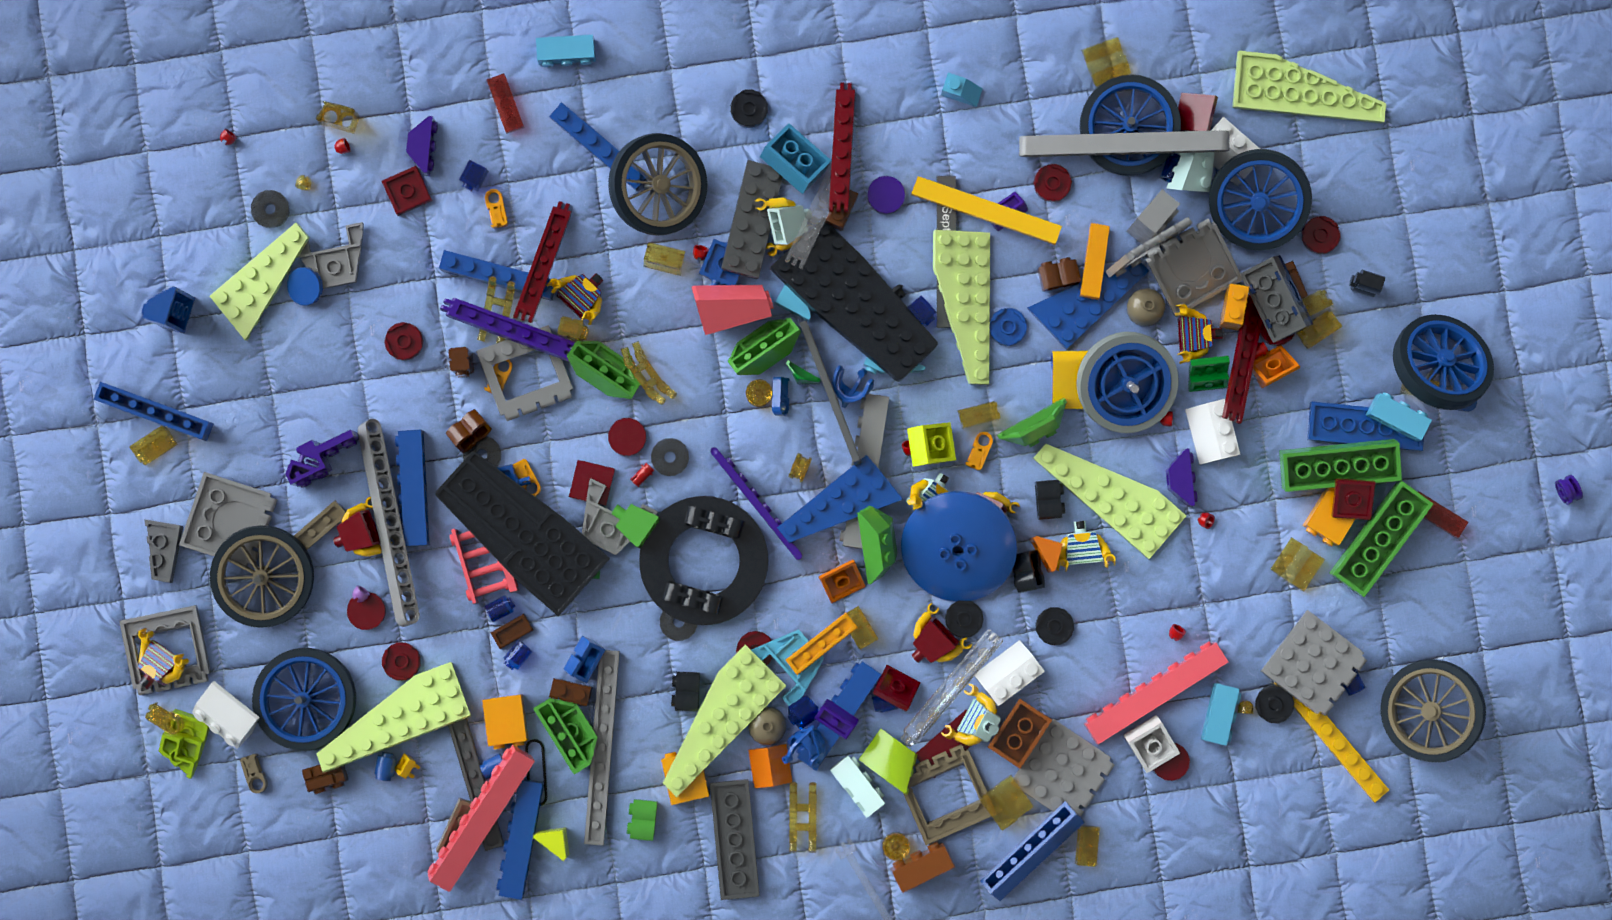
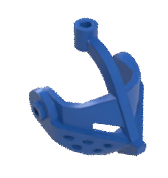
(850, 395)
(802, 737)

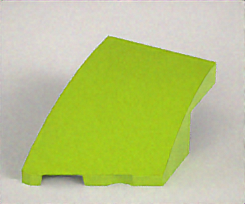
(186, 746)
(890, 760)

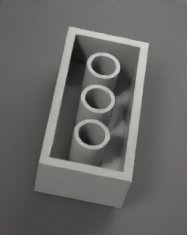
(1154, 217)

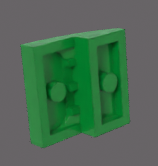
(1208, 373)

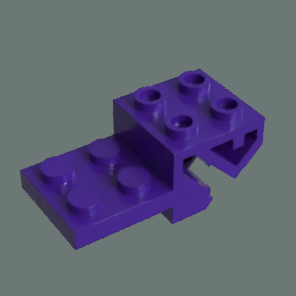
(301, 474)

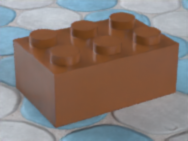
(1019, 733)
(921, 866)

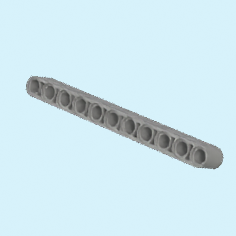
(1124, 143)
(385, 531)

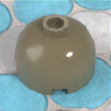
(1145, 307)
(767, 726)

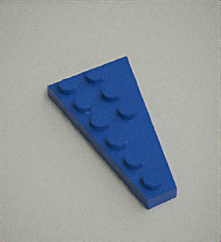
(1070, 315)
(841, 501)

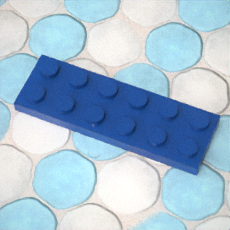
(1350, 425)

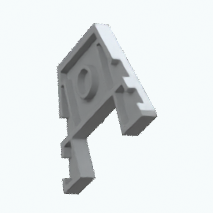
(339, 264)
(600, 524)

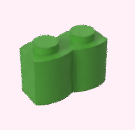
(643, 819)

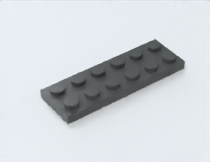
(749, 225)
(734, 839)

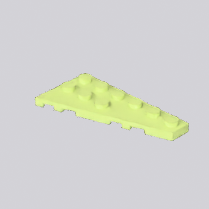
(255, 285)

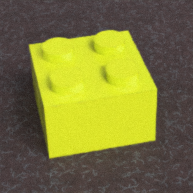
(931, 444)

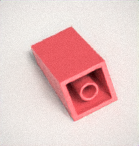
(731, 305)

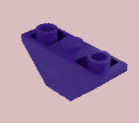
(421, 144)
(1181, 478)

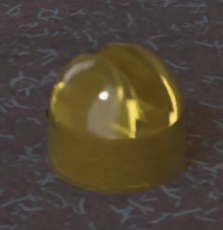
(303, 183)
(1245, 707)

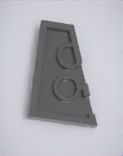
(164, 549)

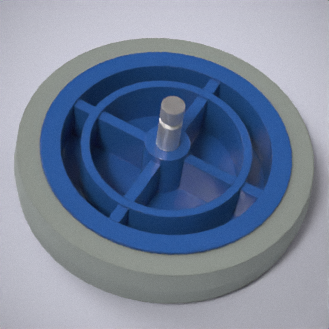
(1127, 382)

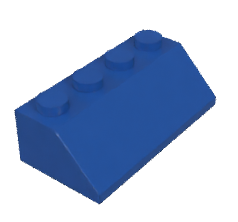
(169, 309)

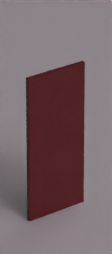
(940, 743)

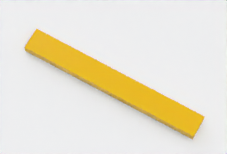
(986, 210)

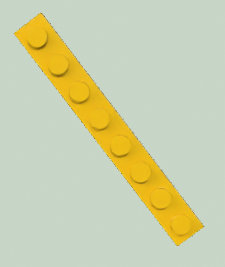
(1343, 751)

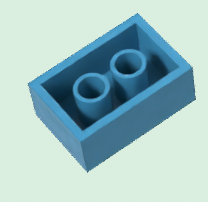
(795, 158)

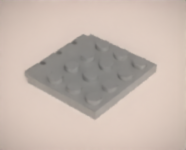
(1194, 266)
(222, 510)
(1314, 663)
(1063, 769)

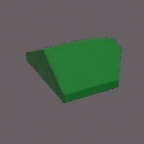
(802, 376)

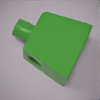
(635, 523)

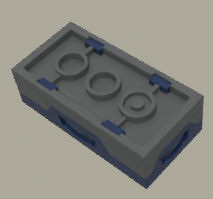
(1276, 298)

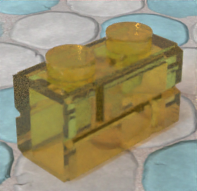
(572, 329)

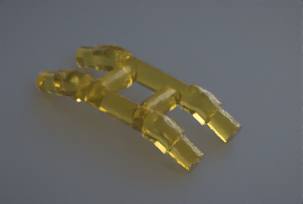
(490, 300)
(644, 364)
(793, 825)

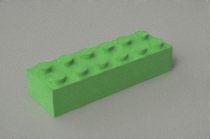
(1321, 465)
(1381, 538)

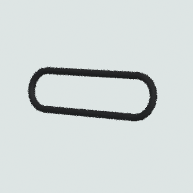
(544, 767)

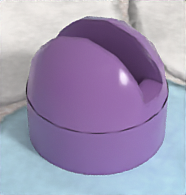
(361, 593)

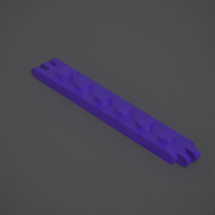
(507, 328)
(752, 495)

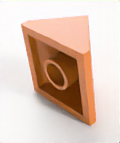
(1273, 366)
(1048, 551)
(842, 581)
(768, 766)

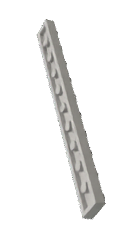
(602, 754)

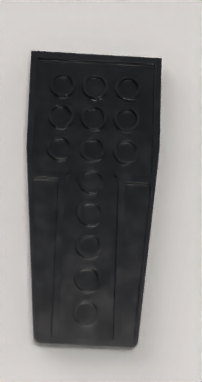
(857, 304)
(522, 532)

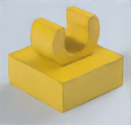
(405, 765)

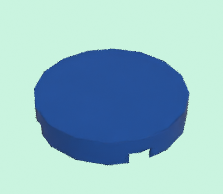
(304, 286)
(1008, 326)

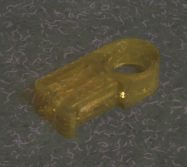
(162, 718)

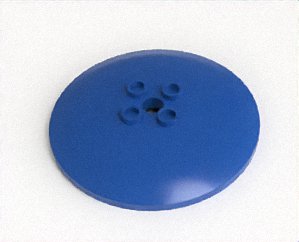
(960, 521)

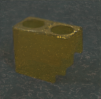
(347, 111)

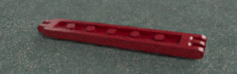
(842, 148)
(543, 262)
(1242, 364)

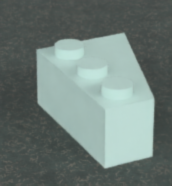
(1193, 172)
(858, 785)

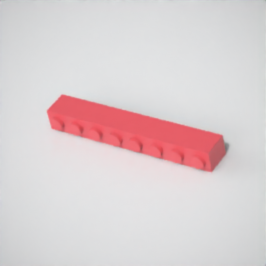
(1155, 693)
(481, 818)

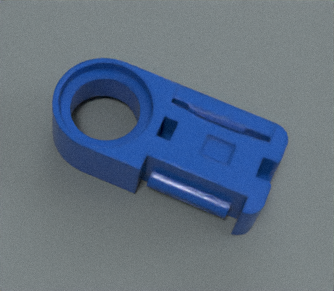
(780, 398)

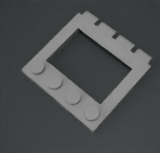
(1134, 257)
(527, 403)
(163, 622)

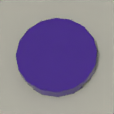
(886, 194)

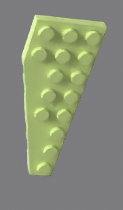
(1282, 86)
(963, 277)
(1128, 506)
(733, 701)
(414, 709)

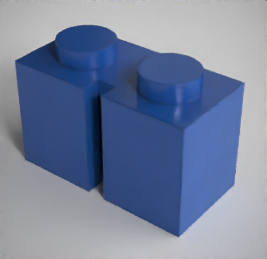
(585, 660)

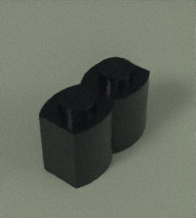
(1367, 283)
(1048, 499)
(1028, 572)
(687, 691)

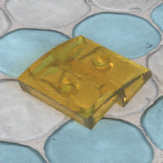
(1105, 61)
(1297, 564)
(1006, 802)

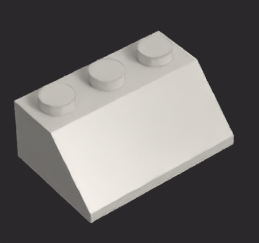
(1237, 144)
(1212, 434)
(1009, 673)
(225, 715)

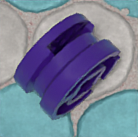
(1568, 489)

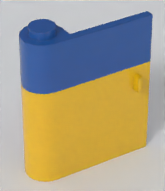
(1064, 377)

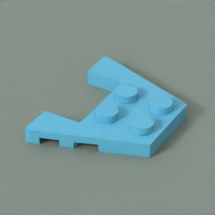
(780, 650)

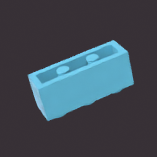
(565, 50)
(1399, 416)
(1220, 714)

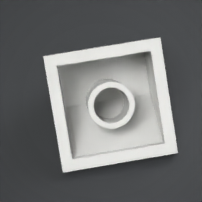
(1151, 743)

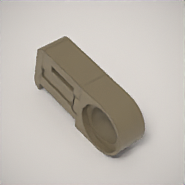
(252, 771)

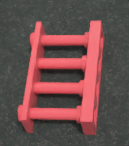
(508, 582)

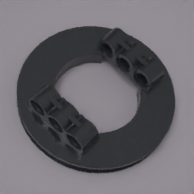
(693, 604)

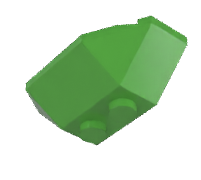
(764, 347)
(603, 369)
(1036, 426)
(877, 542)
(568, 731)

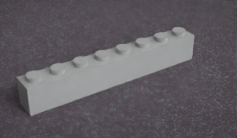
(869, 444)

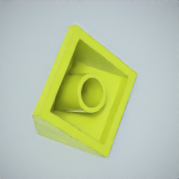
(555, 841)

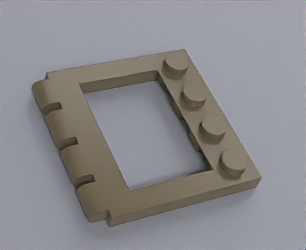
(959, 818)

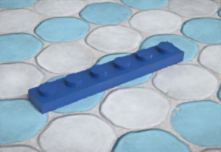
(591, 140)

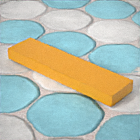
(1094, 261)
(821, 643)

